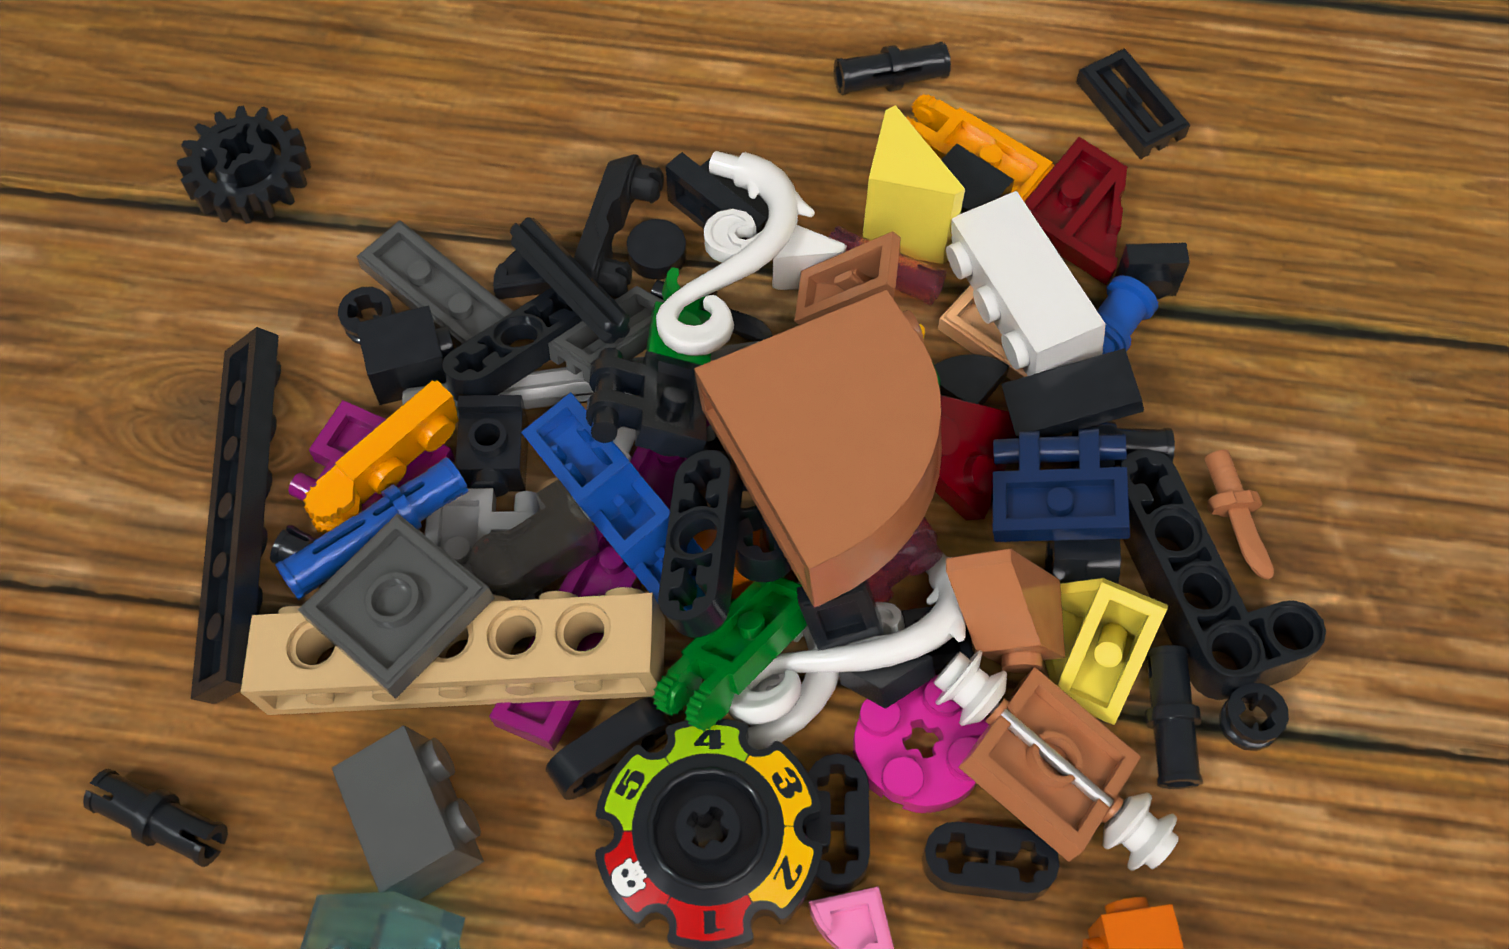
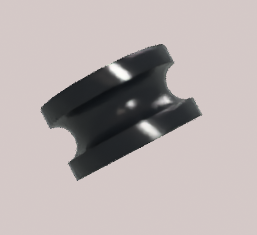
(359, 300)
(1256, 695)

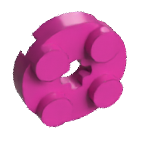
(903, 774)

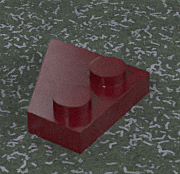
(968, 455)

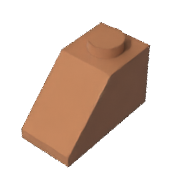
(1009, 608)

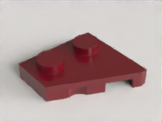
(1082, 208)

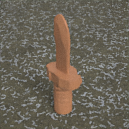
(1237, 504)

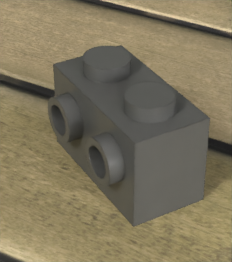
(409, 813)

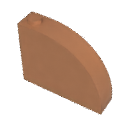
(833, 437)

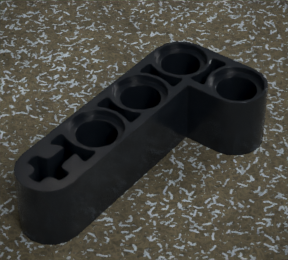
(1164, 509)

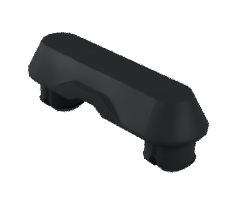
(621, 184)

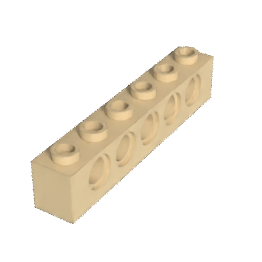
(627, 662)

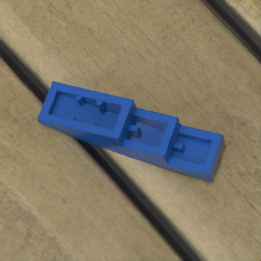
(606, 490)

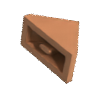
(848, 278)

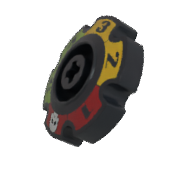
(715, 890)

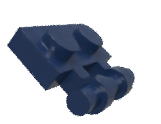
(1060, 502)

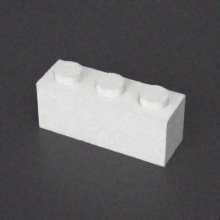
(1024, 286)

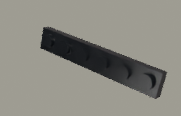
(236, 515)

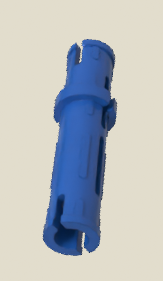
(412, 501)

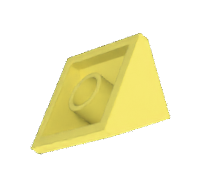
(911, 192)

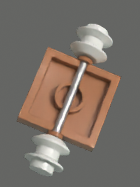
(1053, 764)

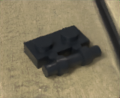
(665, 406)

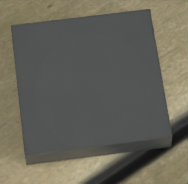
(396, 605)

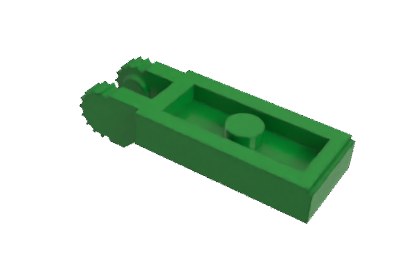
(733, 655)

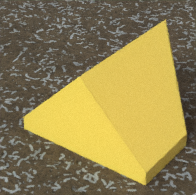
(1104, 643)

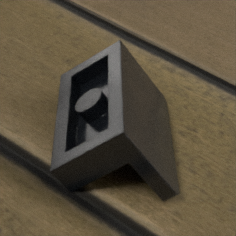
(704, 194)

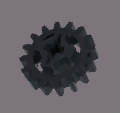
(244, 164)

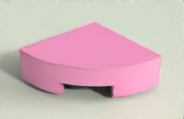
(853, 920)

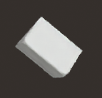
(801, 252)

